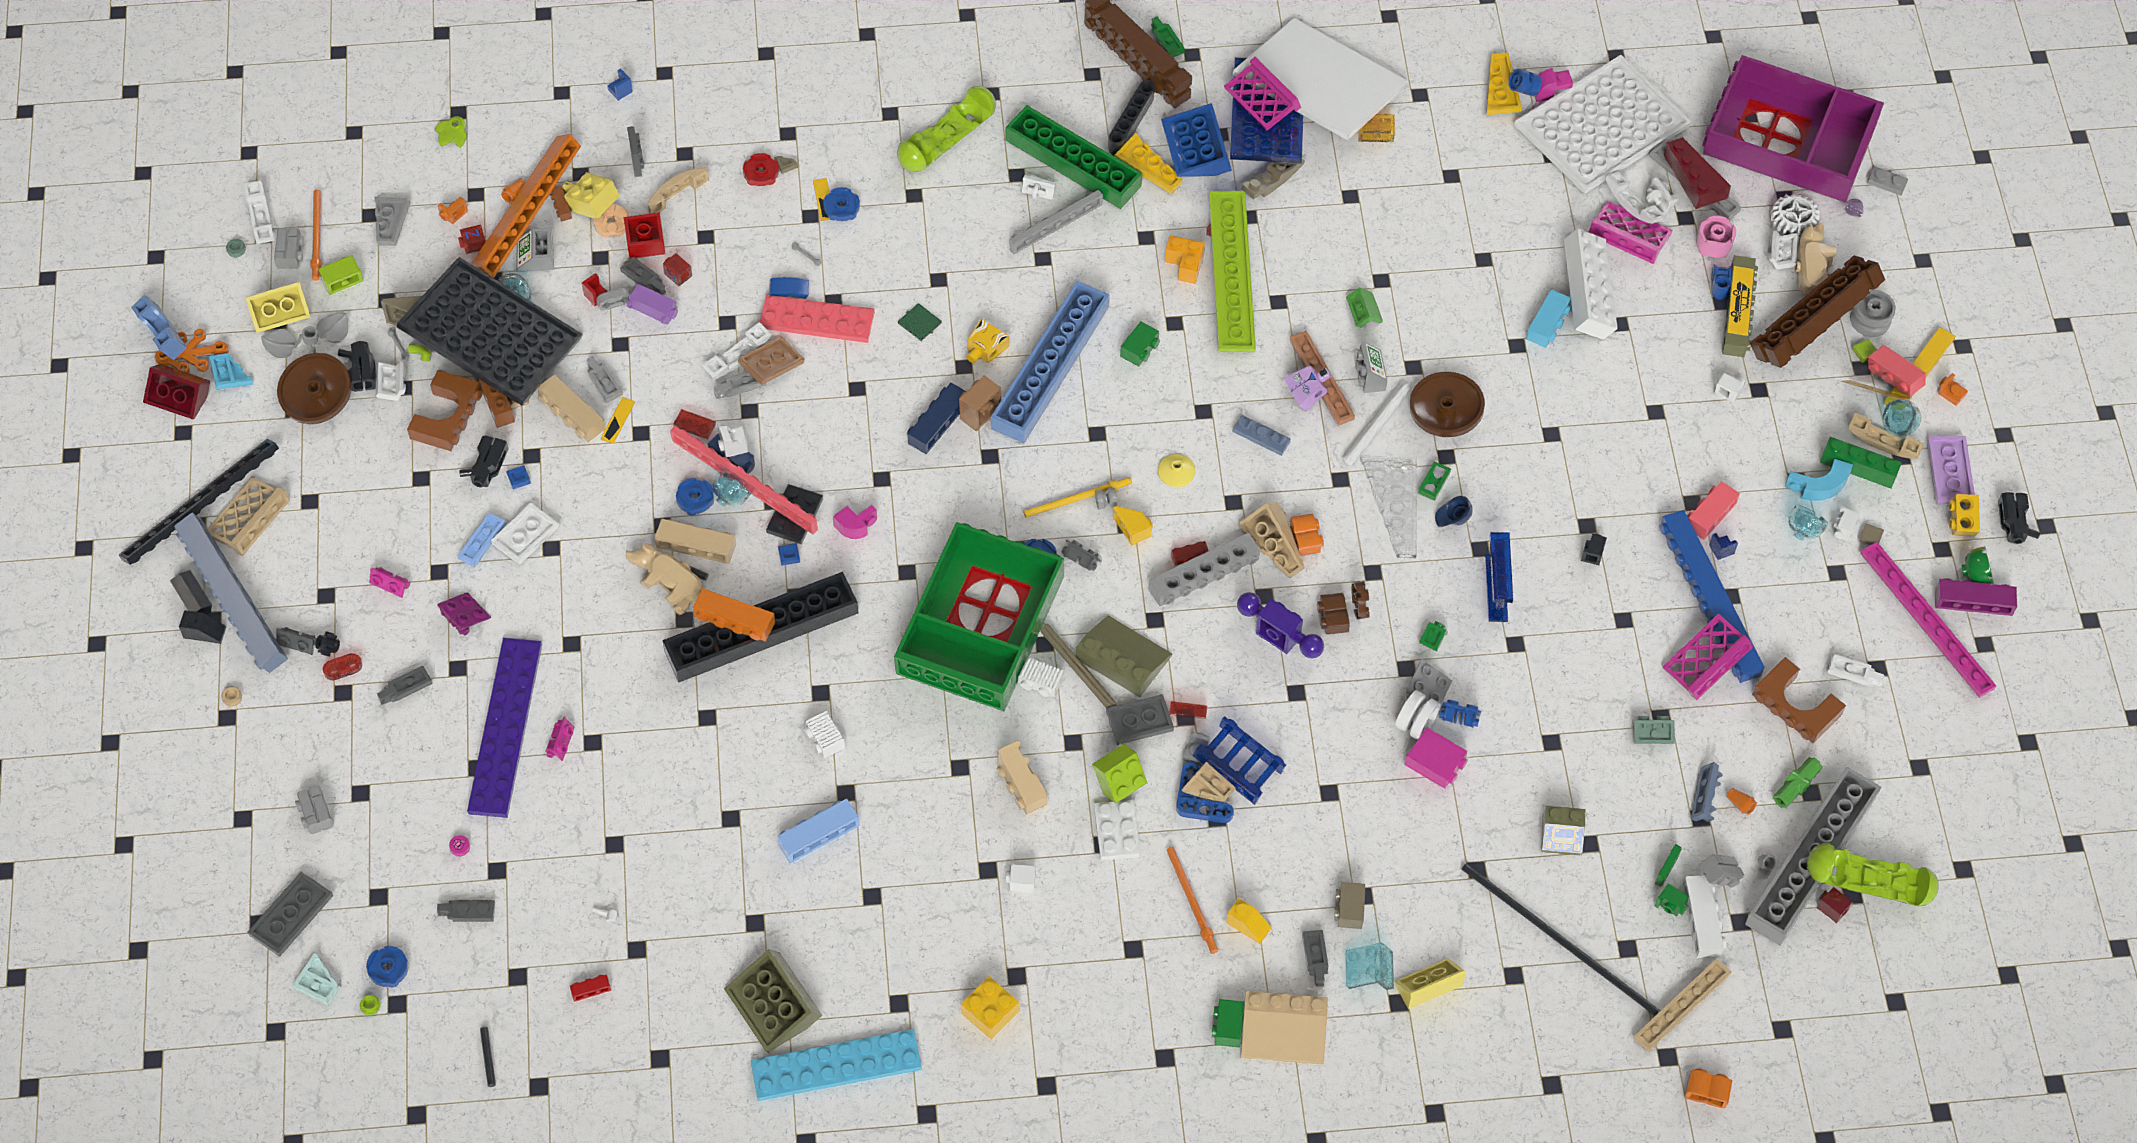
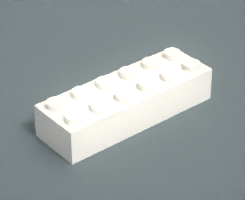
(1590, 284)

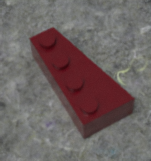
(1695, 174)

